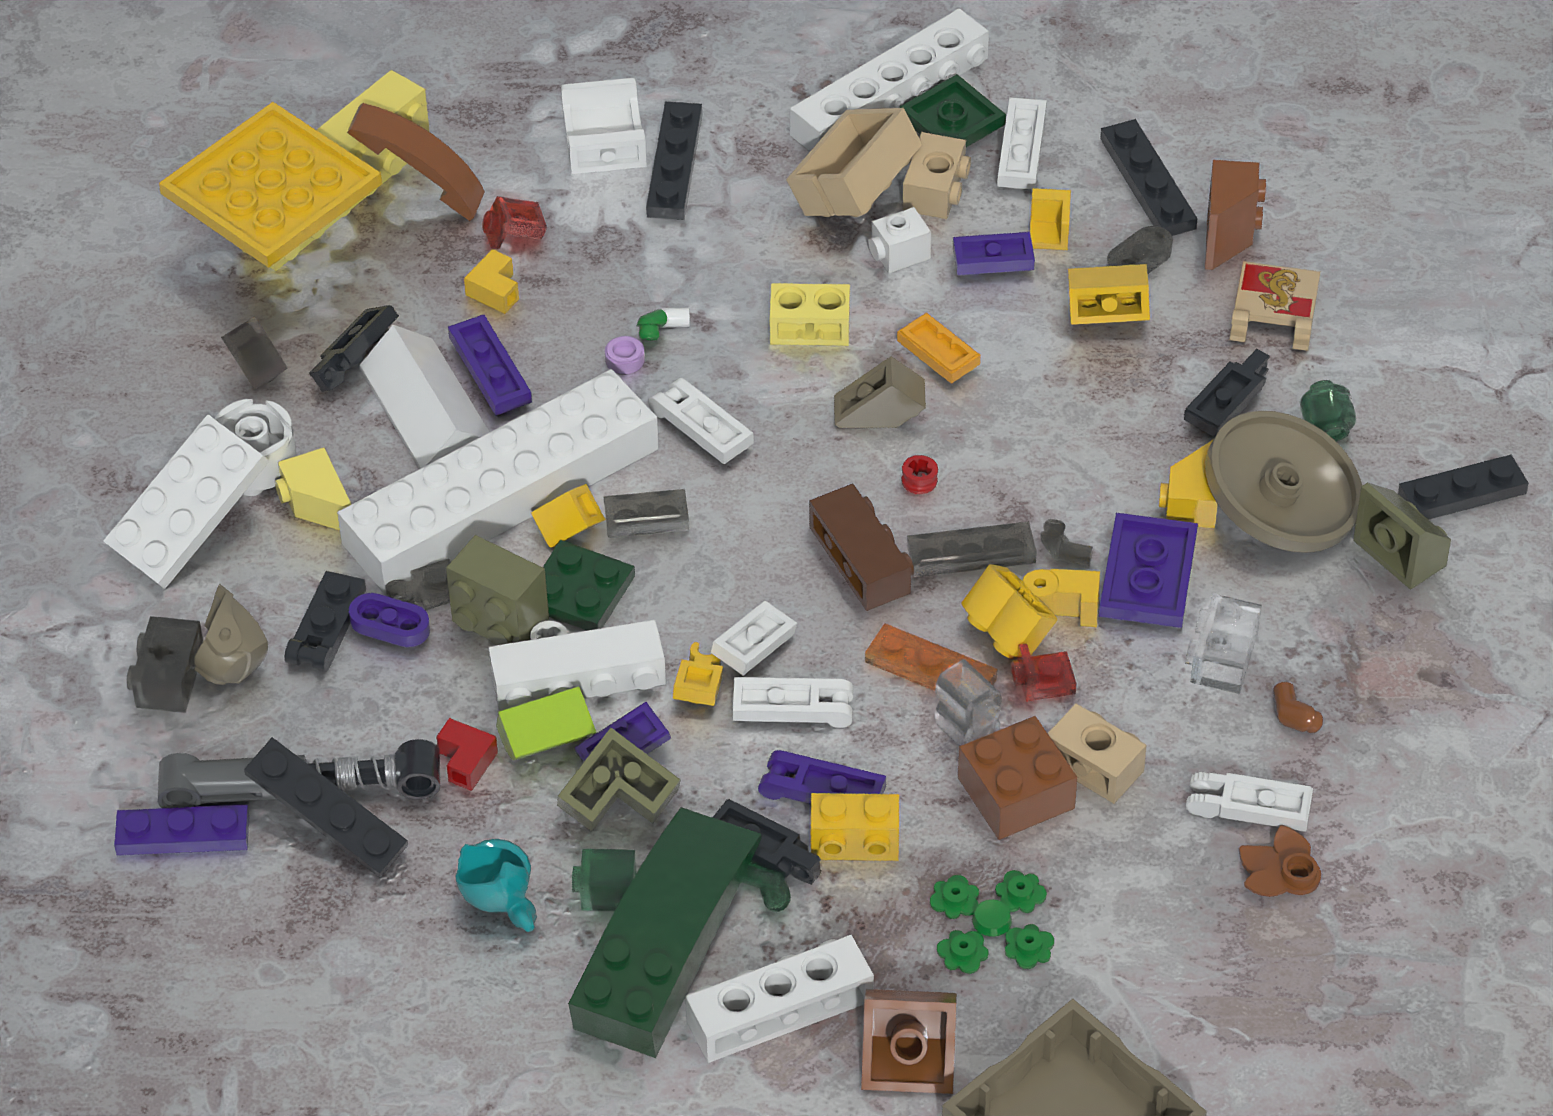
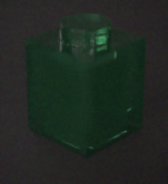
(603, 877)

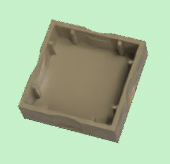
(1071, 1070)

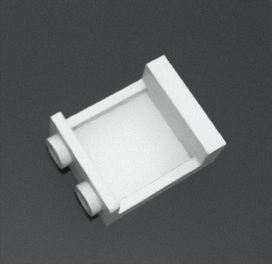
(603, 126)

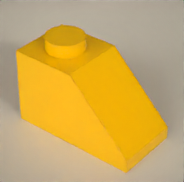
(1188, 491)

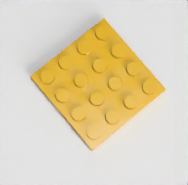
(270, 184)

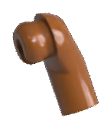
(1295, 713)

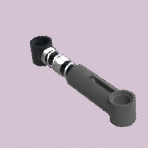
(191, 782)

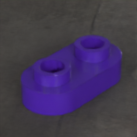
(394, 619)

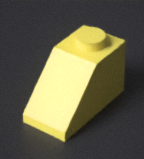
(312, 488)

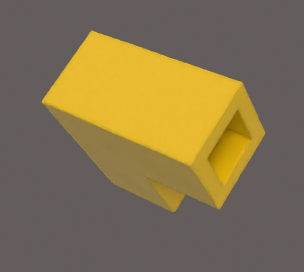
(491, 282)

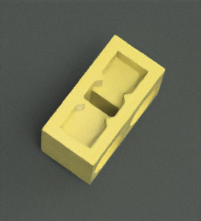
(809, 314)

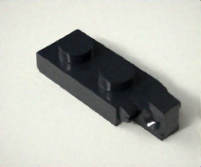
(351, 346)
(1228, 393)
(779, 847)

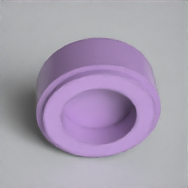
(624, 355)

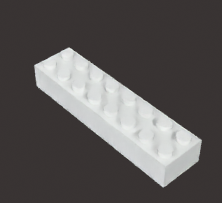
(498, 479)

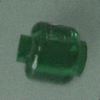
(1329, 408)

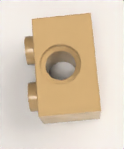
(935, 175)
(1099, 752)

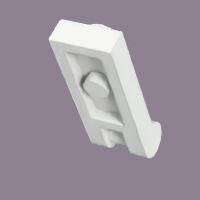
(702, 420)
(793, 700)

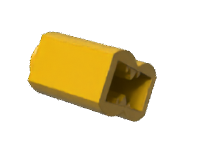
(1007, 611)

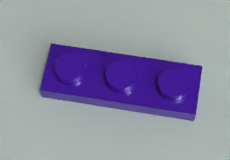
(490, 364)
(182, 830)

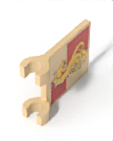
(1275, 297)

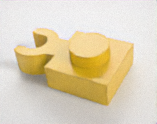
(698, 678)

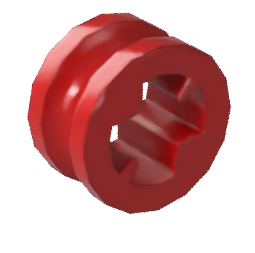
(917, 484)

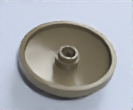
(1283, 481)

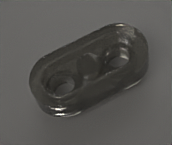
(1147, 246)

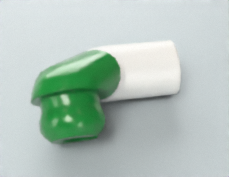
(662, 318)

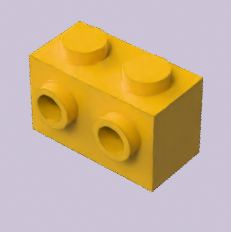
(1109, 294)
(855, 826)

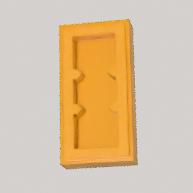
(938, 348)

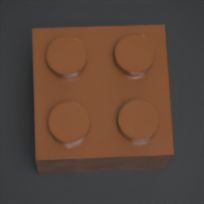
(1017, 777)

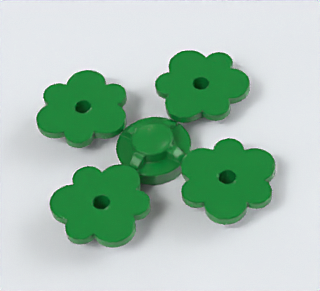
(992, 920)

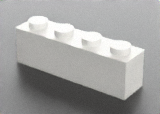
(595, 660)

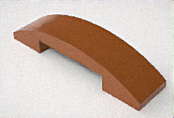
(421, 150)

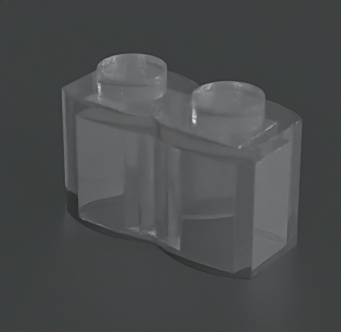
(967, 704)

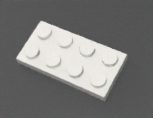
(186, 501)

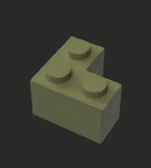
(614, 772)

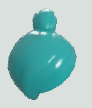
(495, 879)

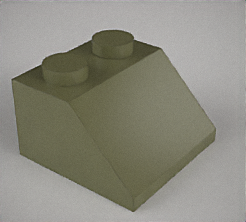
(1399, 536)

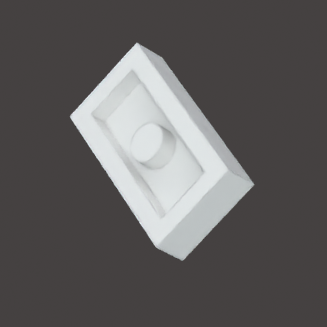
(753, 637)

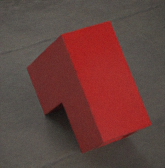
(469, 751)

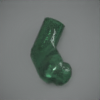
(771, 884)

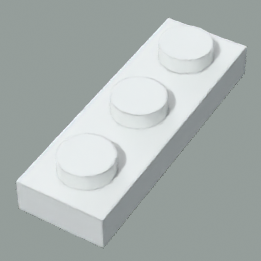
(1022, 143)

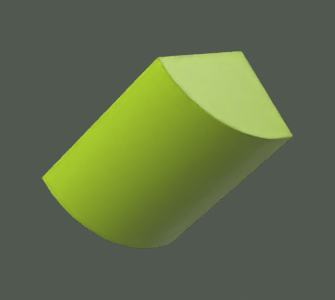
(545, 723)

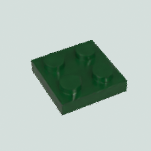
(955, 112)
(584, 585)

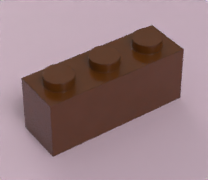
(860, 546)

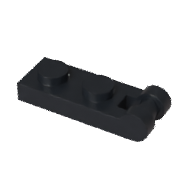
(324, 621)

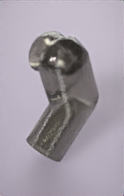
(1061, 548)

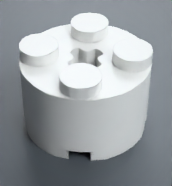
(266, 430)

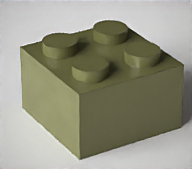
(496, 592)

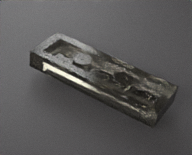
(971, 549)

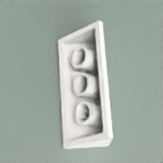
(421, 395)

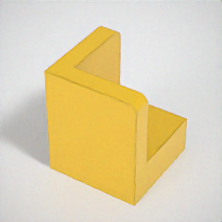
(1050, 218)
(567, 515)

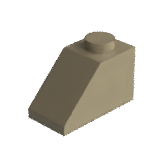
(881, 397)

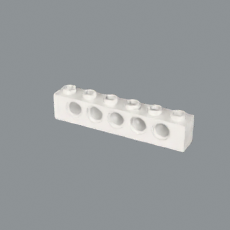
(895, 76)

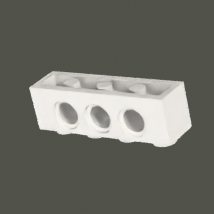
(769, 1016)

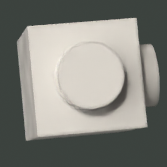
(900, 240)

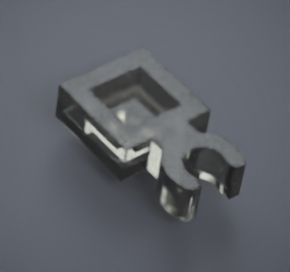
(426, 586)

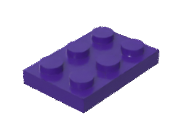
(1148, 570)

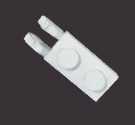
(1250, 800)

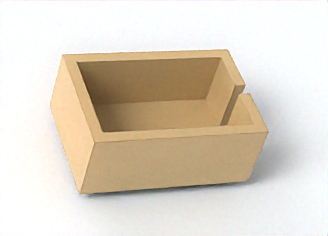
(854, 162)

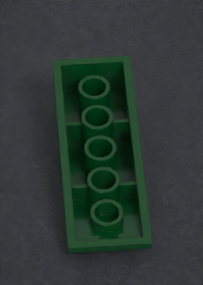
(662, 932)

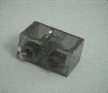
(165, 664)

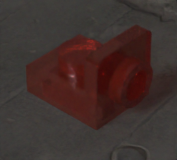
(513, 218)
(1043, 675)

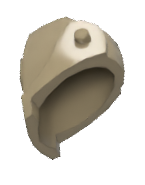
(233, 642)

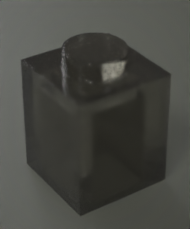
(254, 353)

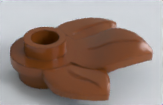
(1275, 867)

